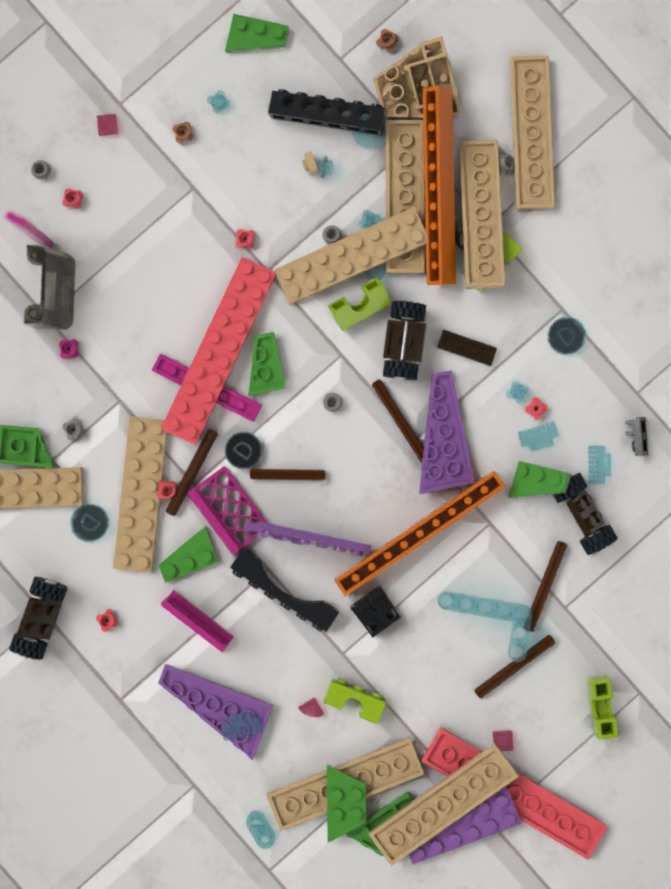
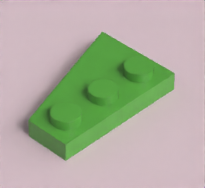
(254, 33)
(266, 366)
(538, 480)
(190, 557)

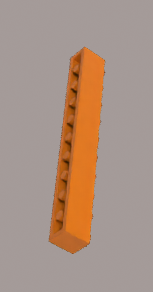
(439, 185)
(419, 533)

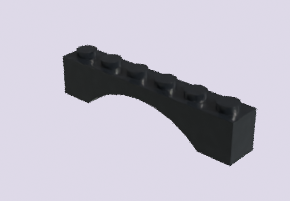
(251, 568)

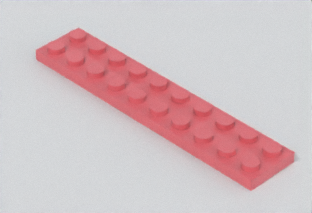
(218, 351)
(533, 802)

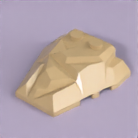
(403, 82)

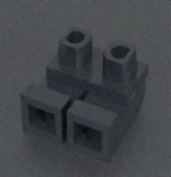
(376, 620)

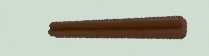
(398, 418)
(191, 472)
(547, 582)
(514, 667)

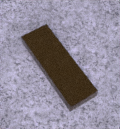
(466, 347)

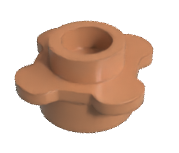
(385, 34)
(177, 129)

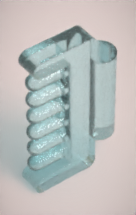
(541, 440)
(603, 464)
(240, 721)

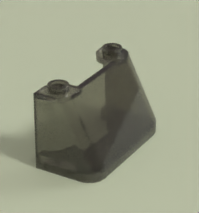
(57, 289)

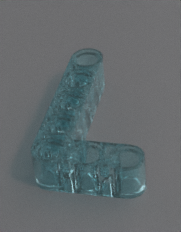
(493, 613)

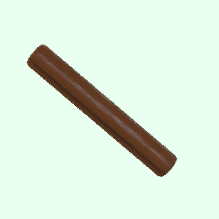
(287, 474)

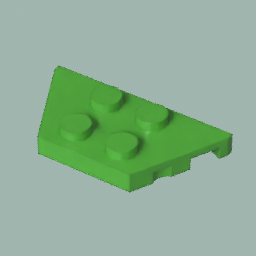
(23, 447)
(344, 803)
(361, 833)

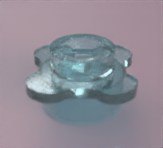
(217, 107)
(325, 166)
(366, 216)
(523, 390)

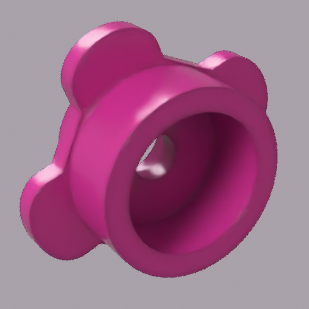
(63, 348)

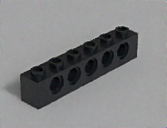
(282, 97)

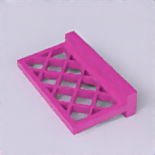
(212, 516)
(197, 620)

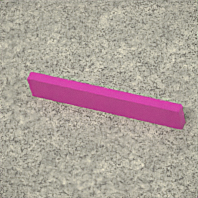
(29, 229)
(228, 398)

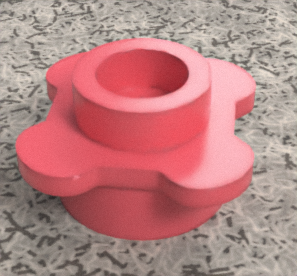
(69, 193)
(240, 236)
(531, 408)
(162, 486)
(102, 620)

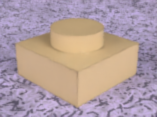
(309, 163)

